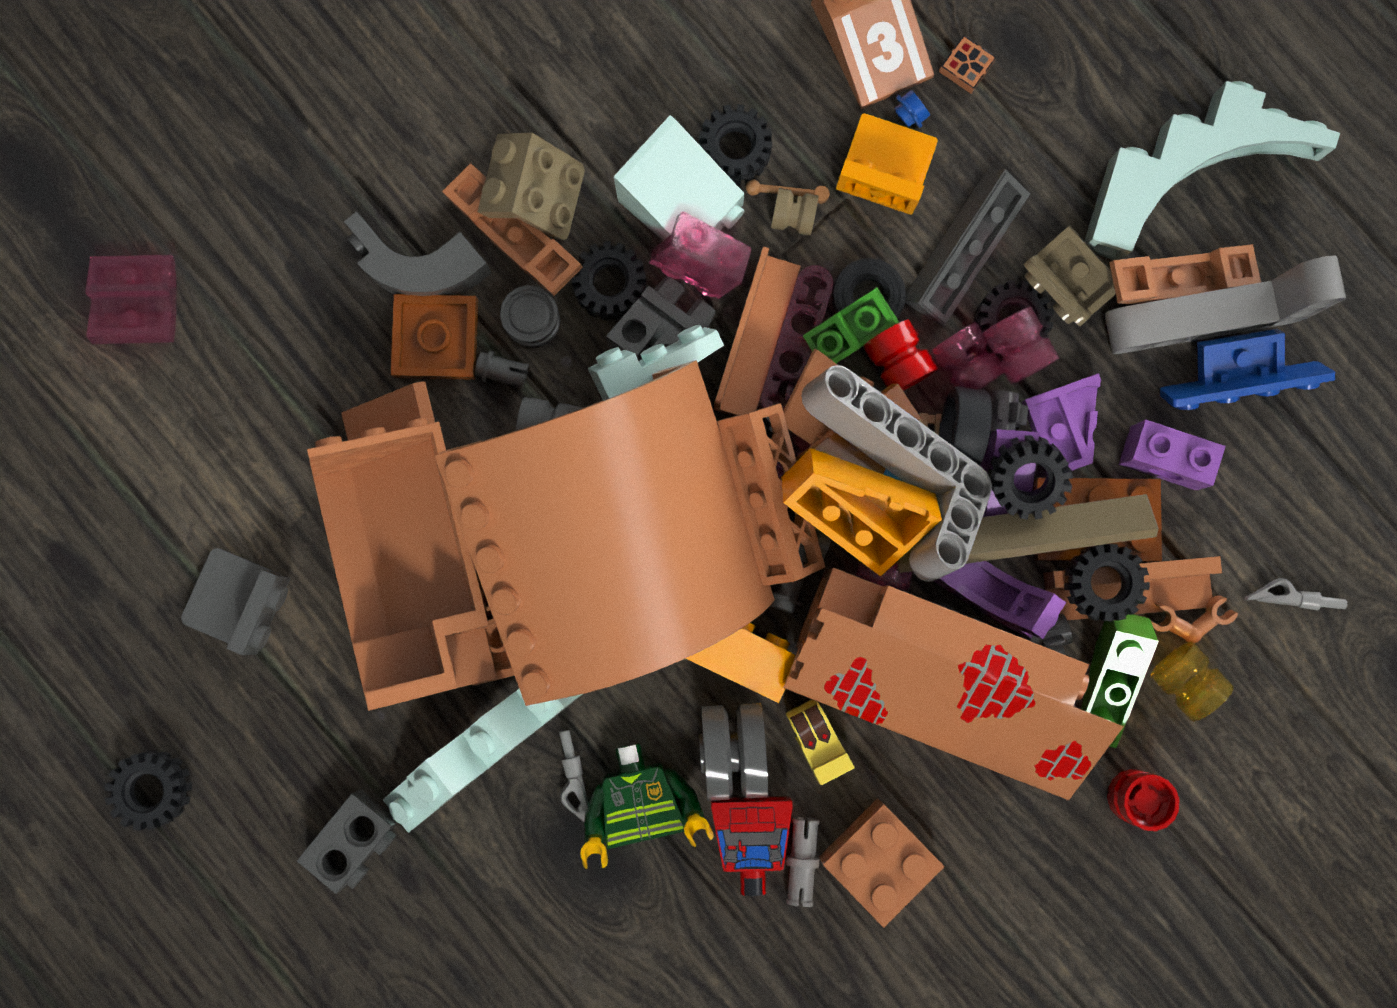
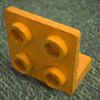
(887, 164)

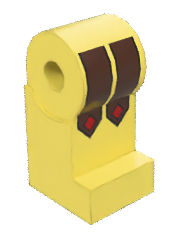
(819, 742)

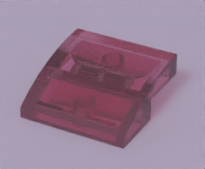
(131, 299)

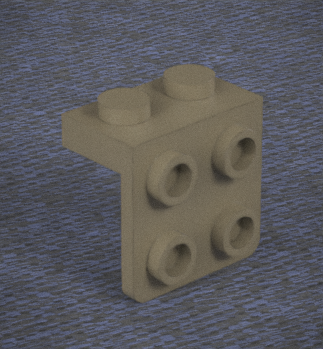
(532, 183)
(1071, 276)

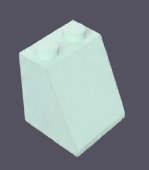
(675, 177)

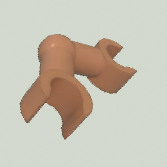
(1201, 626)

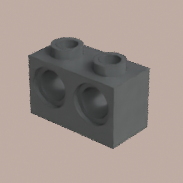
(343, 835)

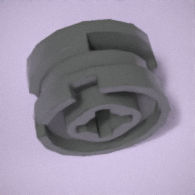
(530, 316)

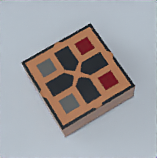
(967, 64)

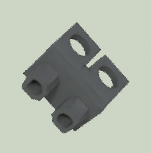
(657, 319)

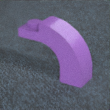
(1004, 598)

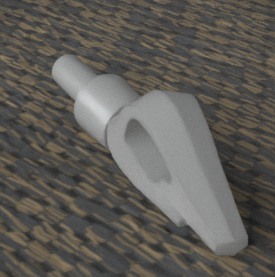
(1291, 597)
(573, 772)

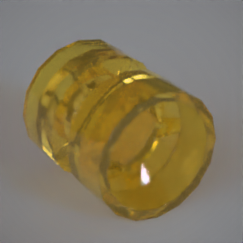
(1199, 694)

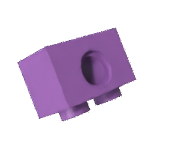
(1172, 455)

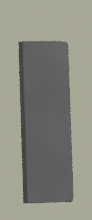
(966, 245)

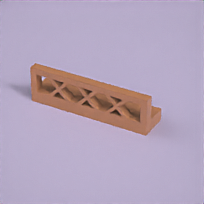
(760, 494)

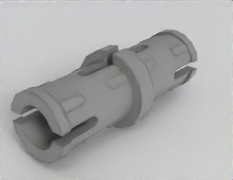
(802, 861)

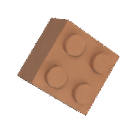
(880, 862)

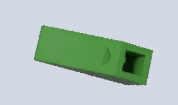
(1119, 668)

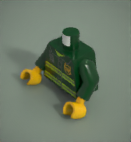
(639, 806)

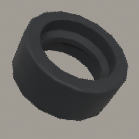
(967, 421)

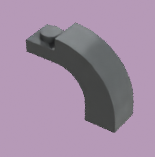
(446, 271)

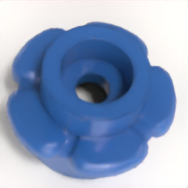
(911, 109)

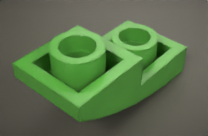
(852, 327)

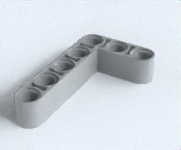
(1283, 301)
(914, 456)

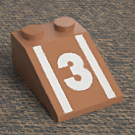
(875, 45)

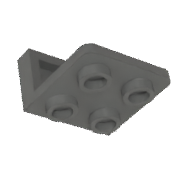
(235, 601)

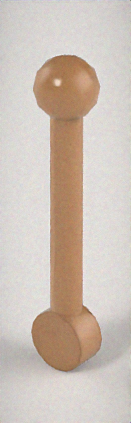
(753, 187)

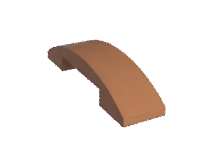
(523, 244)
(1149, 280)

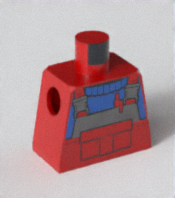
(752, 837)

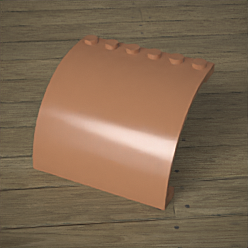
(608, 537)

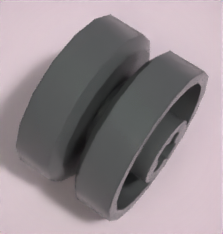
(734, 751)

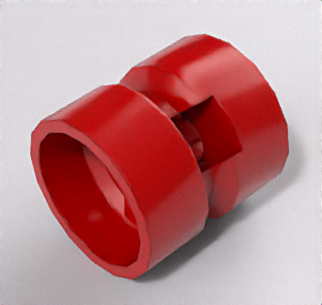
(898, 354)
(1143, 799)

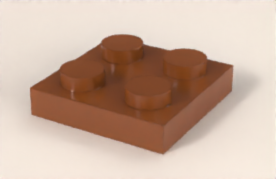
(434, 337)

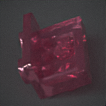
(702, 256)

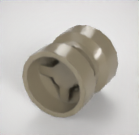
(794, 211)

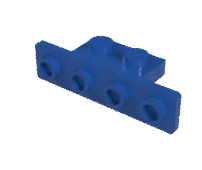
(1244, 367)

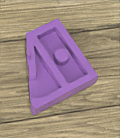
(1067, 419)

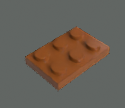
(1099, 489)

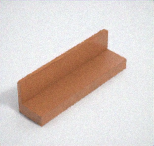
(756, 335)
(1175, 583)

